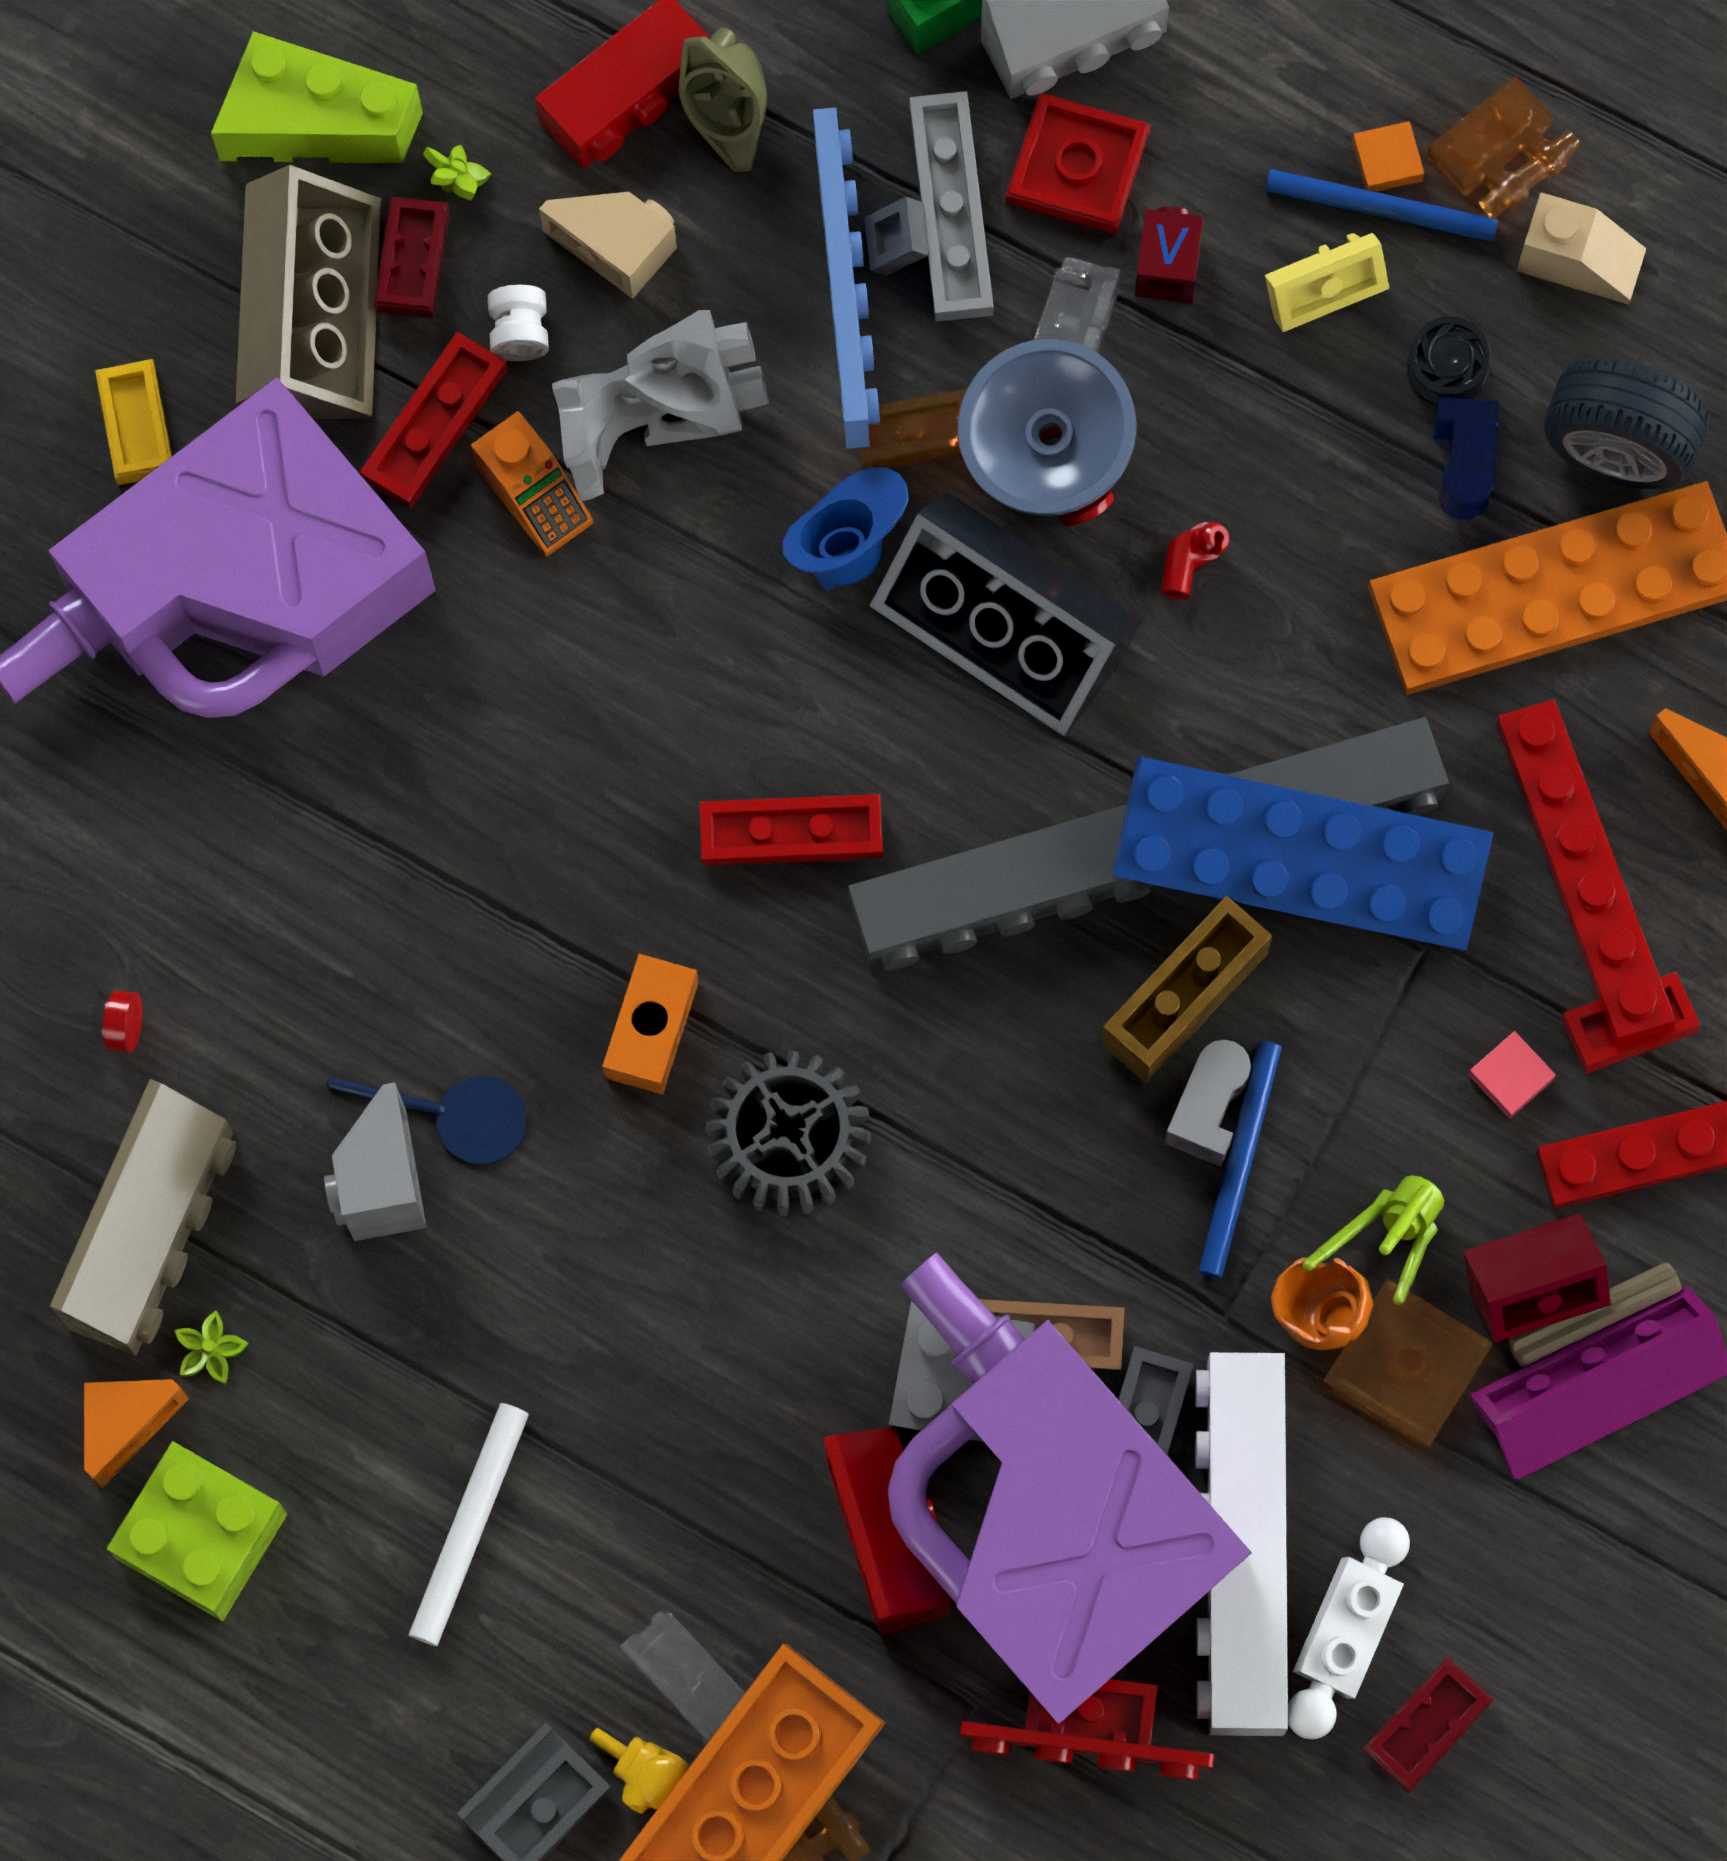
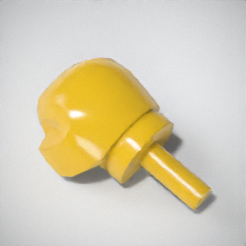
(644, 1767)

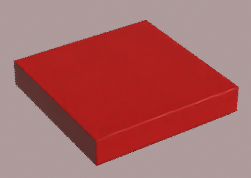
(1078, 163)

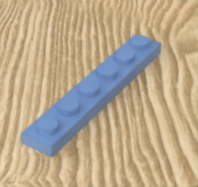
(848, 299)

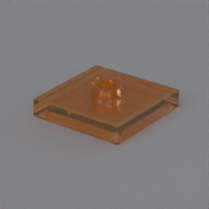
(1408, 1365)

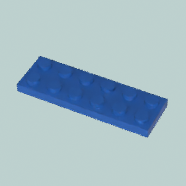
(1302, 853)

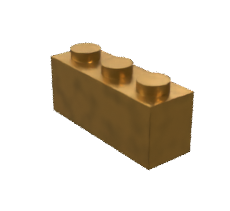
(1186, 989)

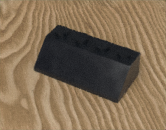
(1004, 612)

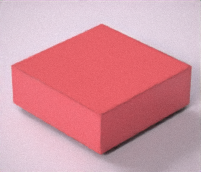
(1512, 1074)

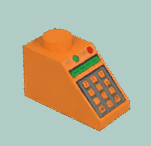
(530, 483)

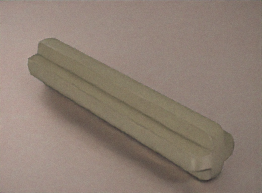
(1625, 1299)

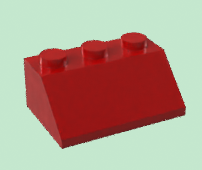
(893, 1578)

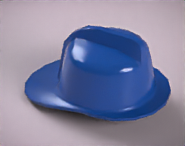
(845, 530)

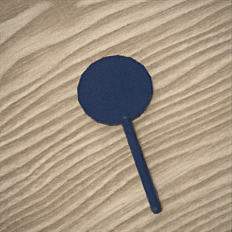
(476, 1120)

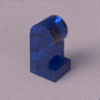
(1471, 455)

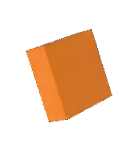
(1388, 157)

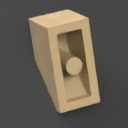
(613, 235)
(1581, 250)

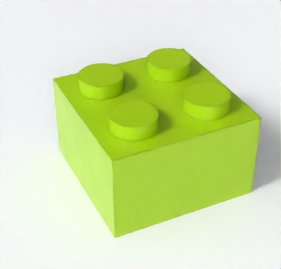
(197, 1531)

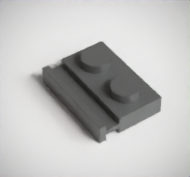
(534, 1799)

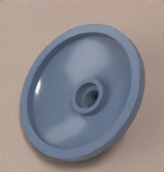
(1039, 389)

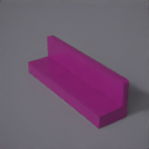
(1603, 1382)

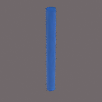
(1381, 205)
(1240, 1160)

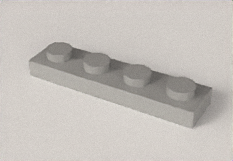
(951, 206)

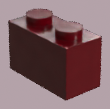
(1537, 1278)

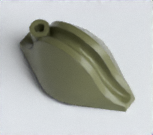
(724, 95)

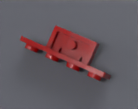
(1109, 1724)

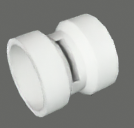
(518, 323)

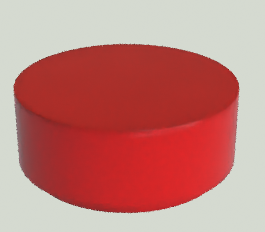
(122, 1021)

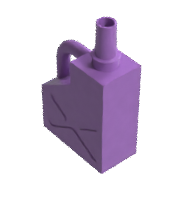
(235, 538)
(1088, 1520)

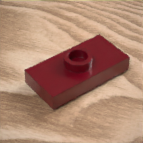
(412, 257)
(1427, 1725)

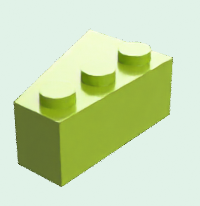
(313, 106)

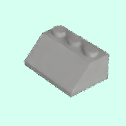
(1047, 39)

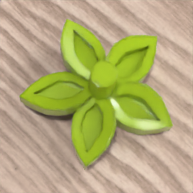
(456, 173)
(209, 1349)

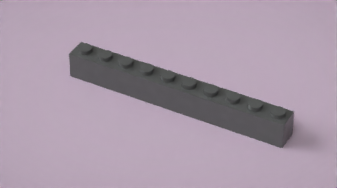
(1072, 862)

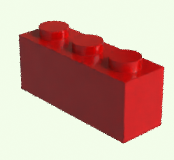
(619, 84)

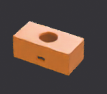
(648, 1059)

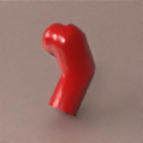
(1190, 552)

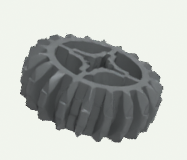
(765, 1149)

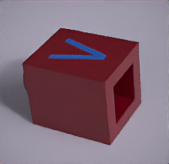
(1169, 254)

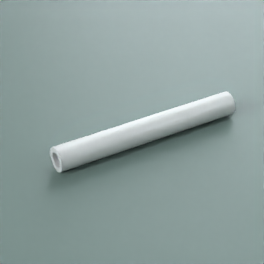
(468, 1524)

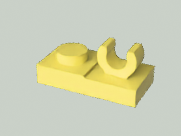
(1327, 281)

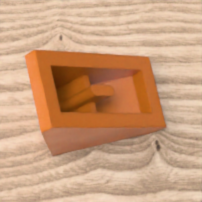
(122, 1420)

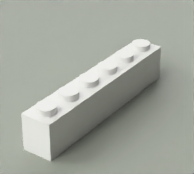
(1248, 1490)

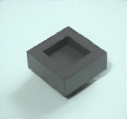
(896, 236)

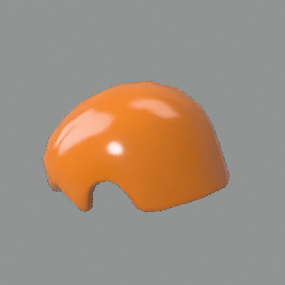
(1322, 1305)

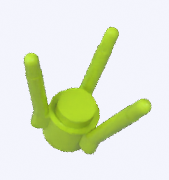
(1406, 1214)

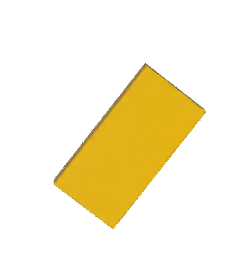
(134, 419)

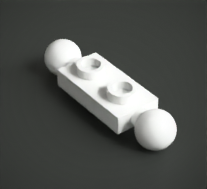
(1348, 1628)

